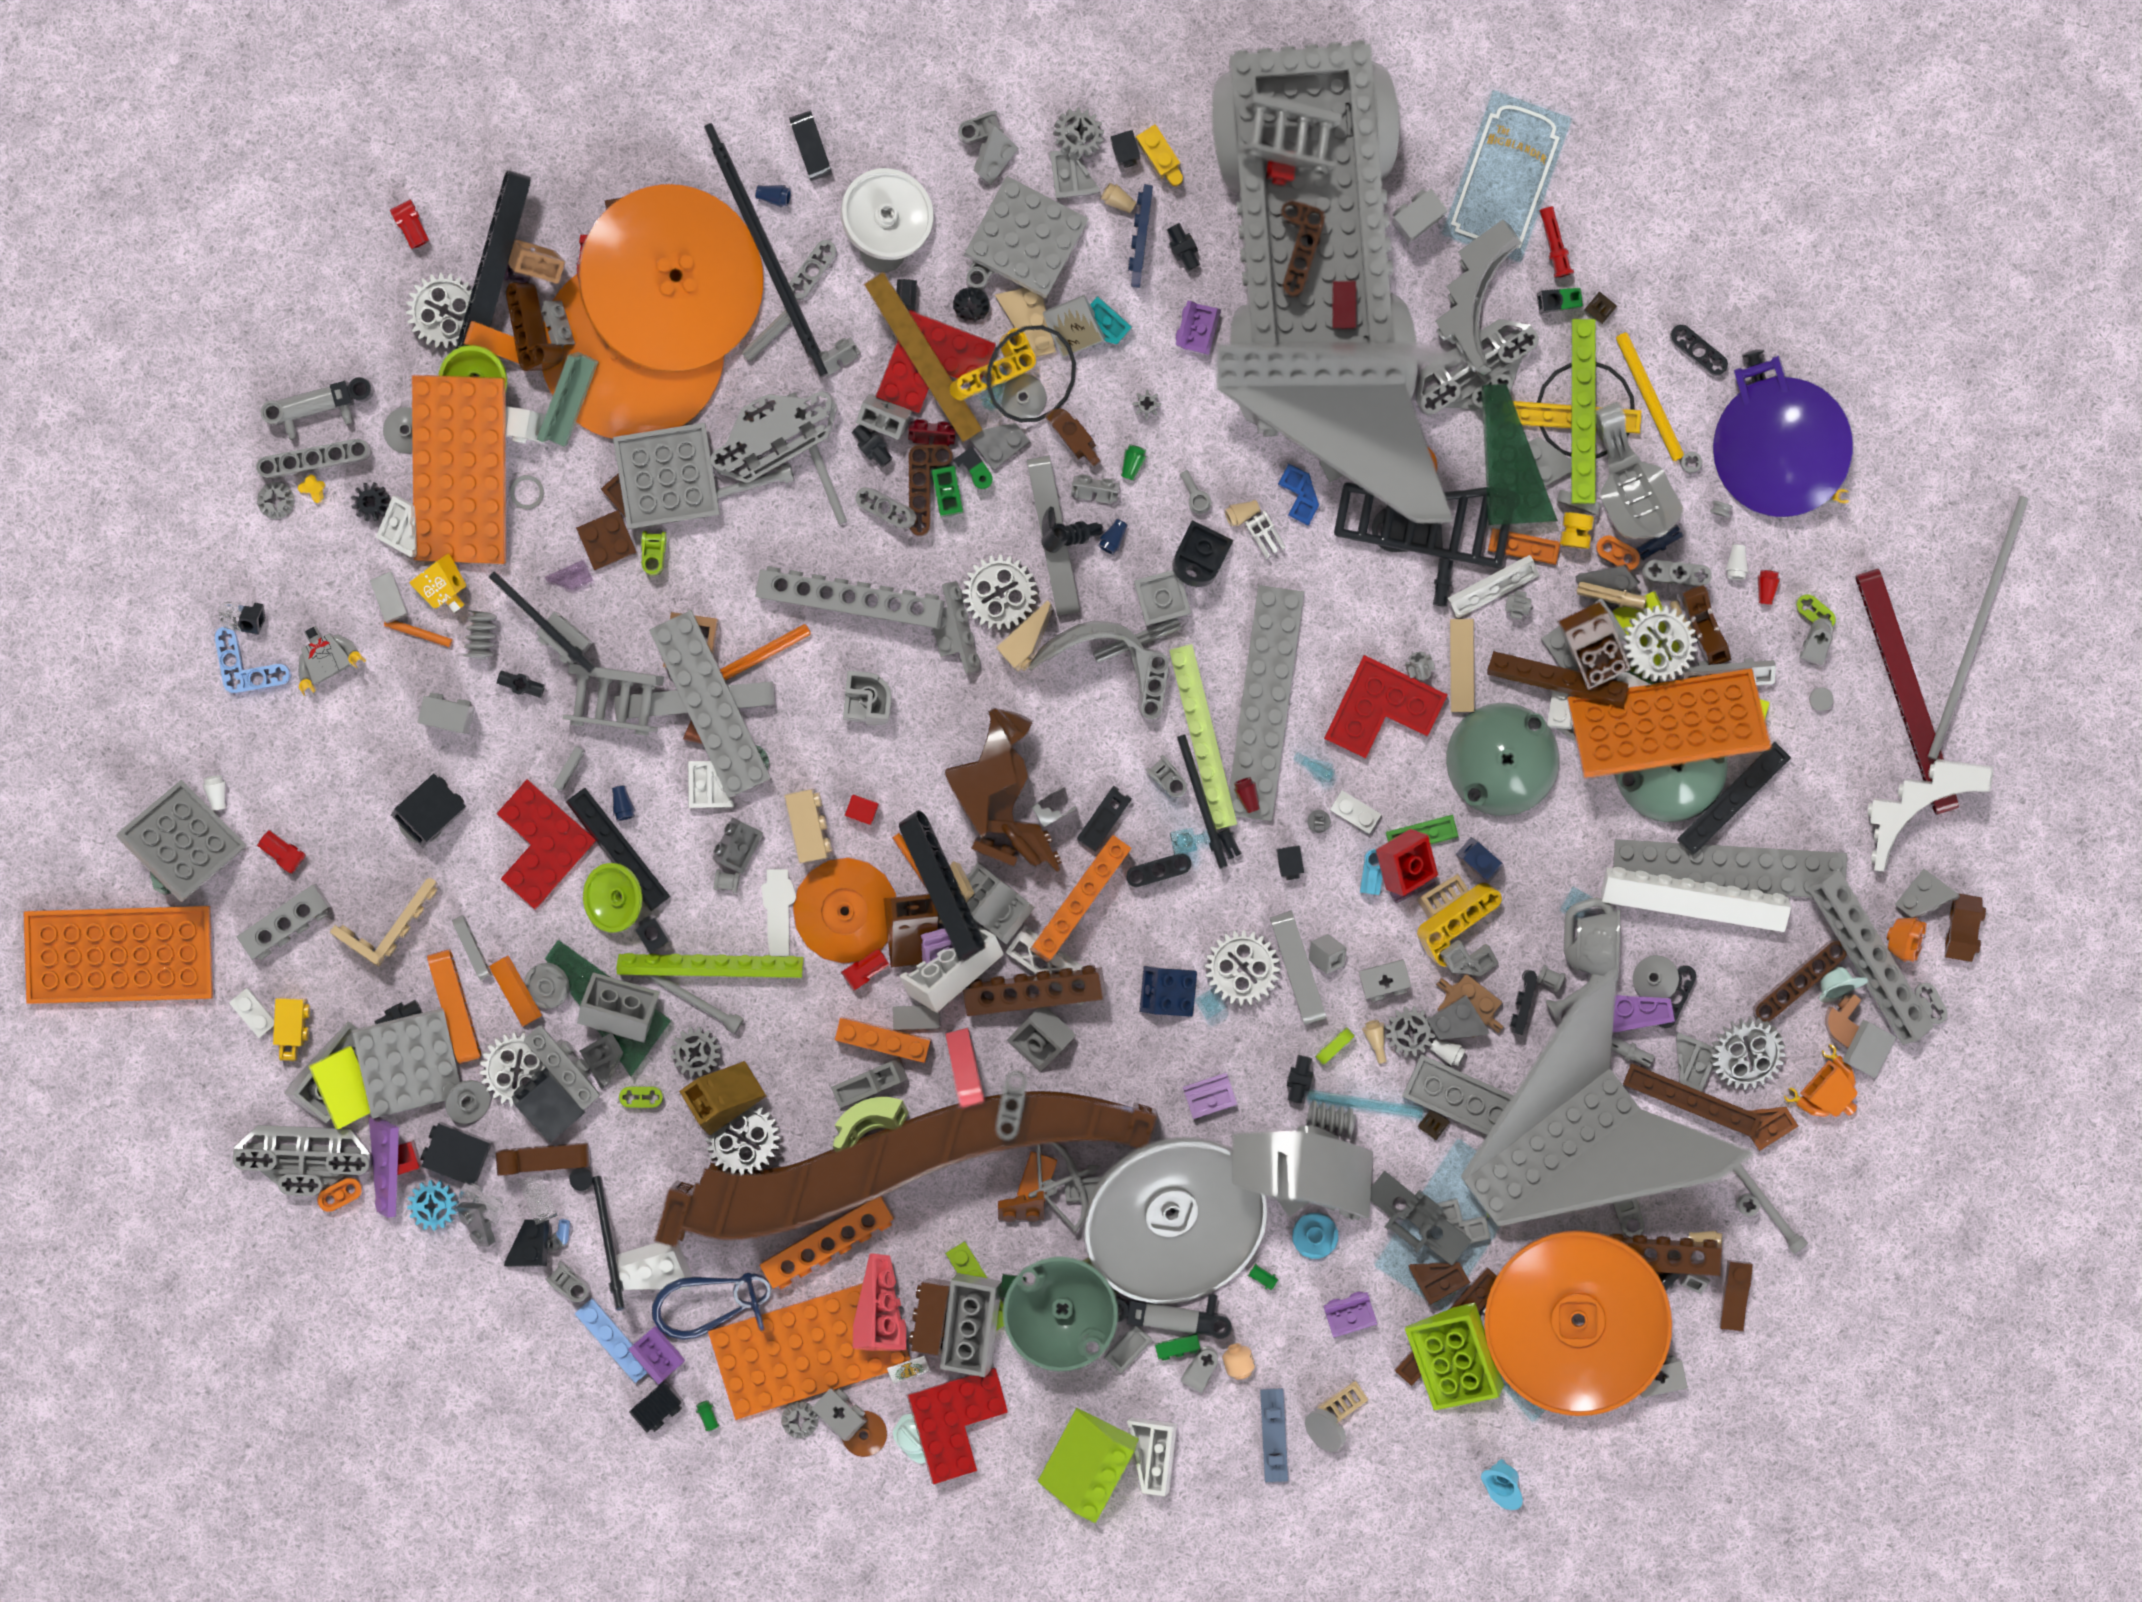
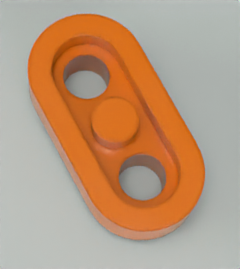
(1618, 551)
(340, 1194)

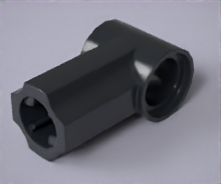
(907, 292)

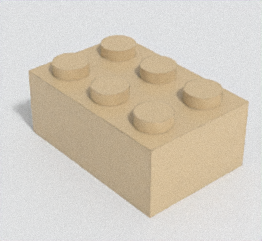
(808, 825)

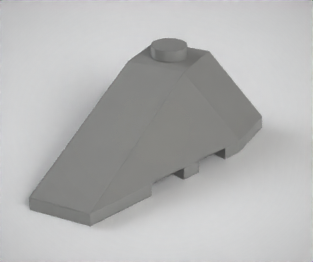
(304, 1089)

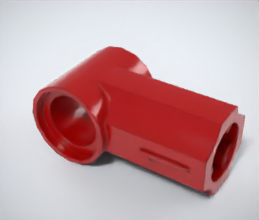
(408, 220)
(285, 854)
(862, 971)

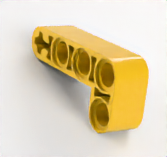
(1009, 363)
(1481, 900)

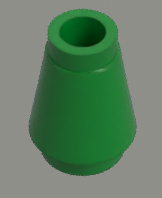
(1133, 460)

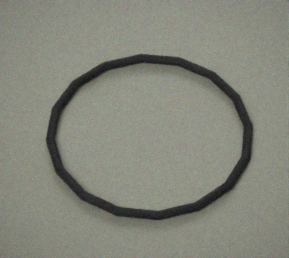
(1003, 342)
(1632, 406)

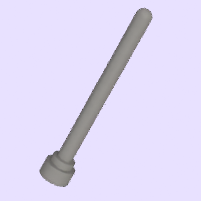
(783, 474)
(730, 1021)
(1795, 1241)

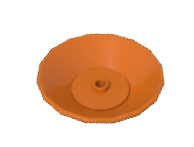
(819, 905)

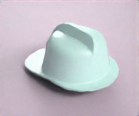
(1838, 983)
(907, 1438)

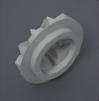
(281, 491)
(790, 1413)

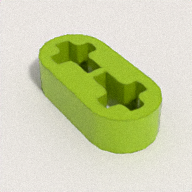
(1817, 605)
(1334, 1046)
(641, 1090)

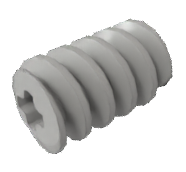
(480, 634)
(1331, 1118)

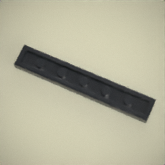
(1733, 799)
(616, 846)

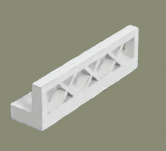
(1060, 959)

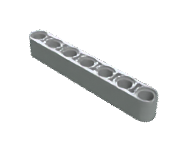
(1059, 562)
(671, 703)

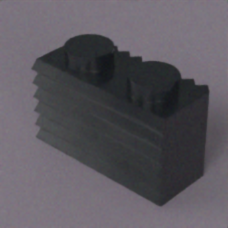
(656, 1407)

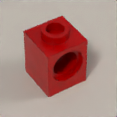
(1280, 173)

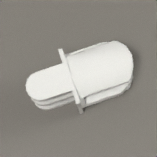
(1257, 521)

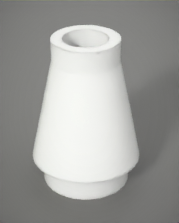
(1737, 563)
(215, 791)
(1448, 1051)

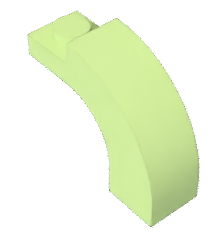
(868, 1115)

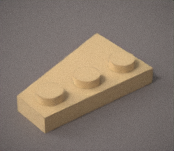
(1027, 309)

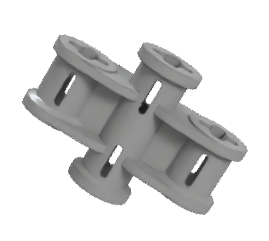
(1687, 573)

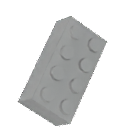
(970, 1325)

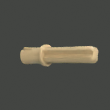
(1613, 596)

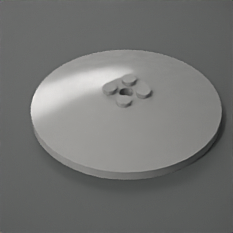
(1181, 1253)

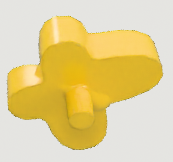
(313, 487)

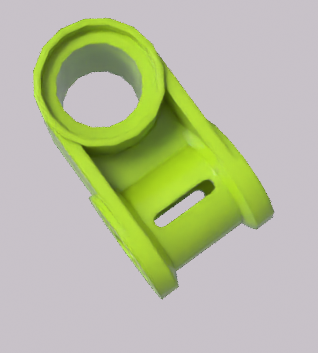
(653, 550)

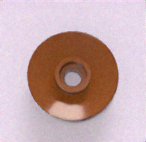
(876, 1437)

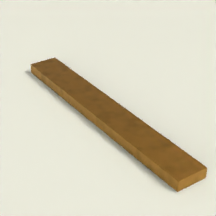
(922, 355)

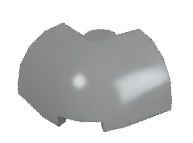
(866, 698)

